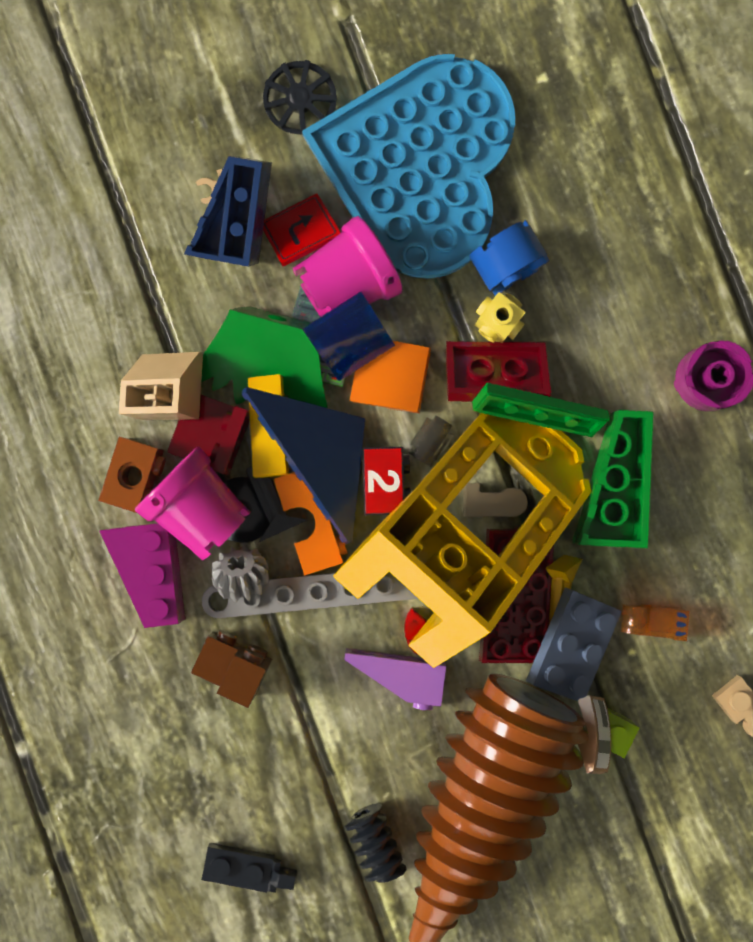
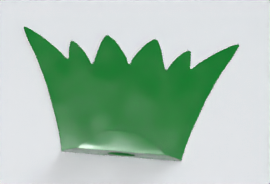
(264, 344)

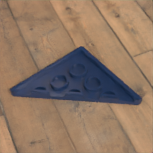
(321, 450)

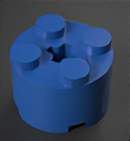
(509, 257)

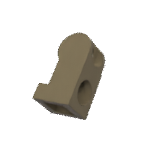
(506, 503)

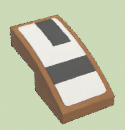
(597, 749)

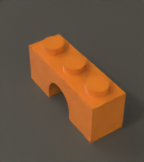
(323, 547)

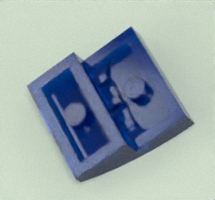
(349, 336)

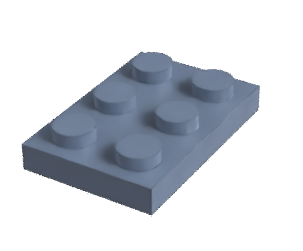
(573, 645)

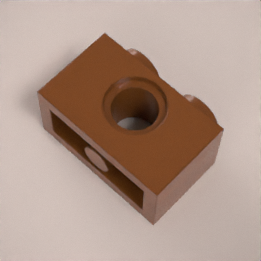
(127, 455)

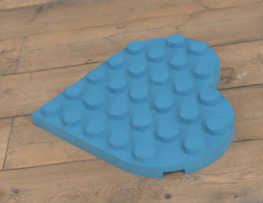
(418, 160)

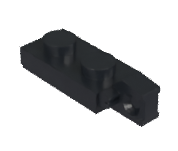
(246, 869)

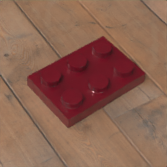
(505, 364)

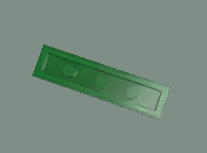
(539, 410)

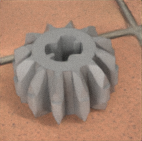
(240, 573)

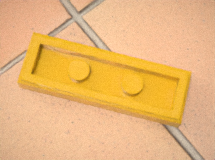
(267, 456)

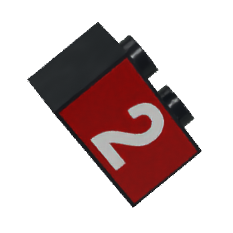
(384, 479)

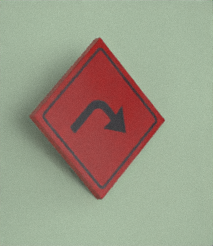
(300, 229)

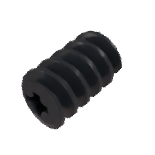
(376, 844)

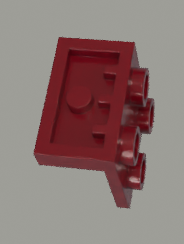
(216, 432)

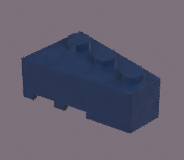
(235, 215)

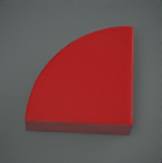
(412, 625)

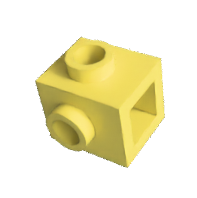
(495, 329)

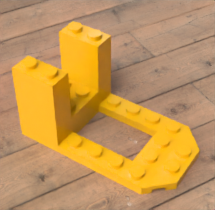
(450, 565)

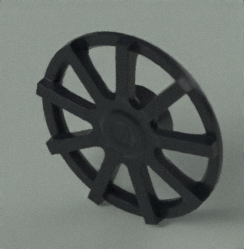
(299, 95)

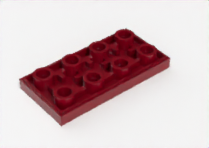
(526, 620)

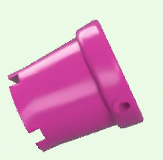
(347, 266)
(194, 505)

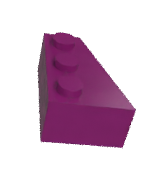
(150, 571)

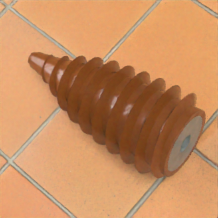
(492, 797)

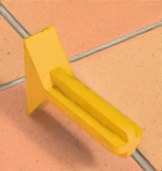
(562, 574)

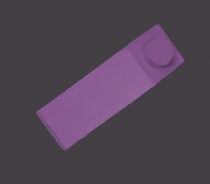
(403, 675)

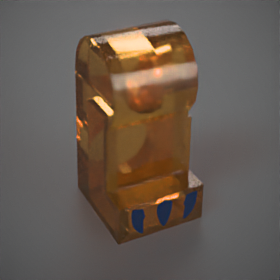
(655, 621)

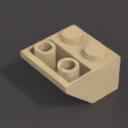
(163, 387)

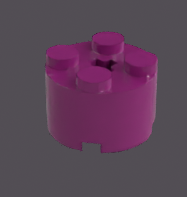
(731, 370)

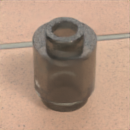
(431, 440)

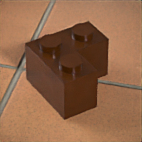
(232, 667)

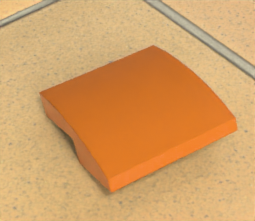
(393, 379)

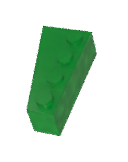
(620, 485)

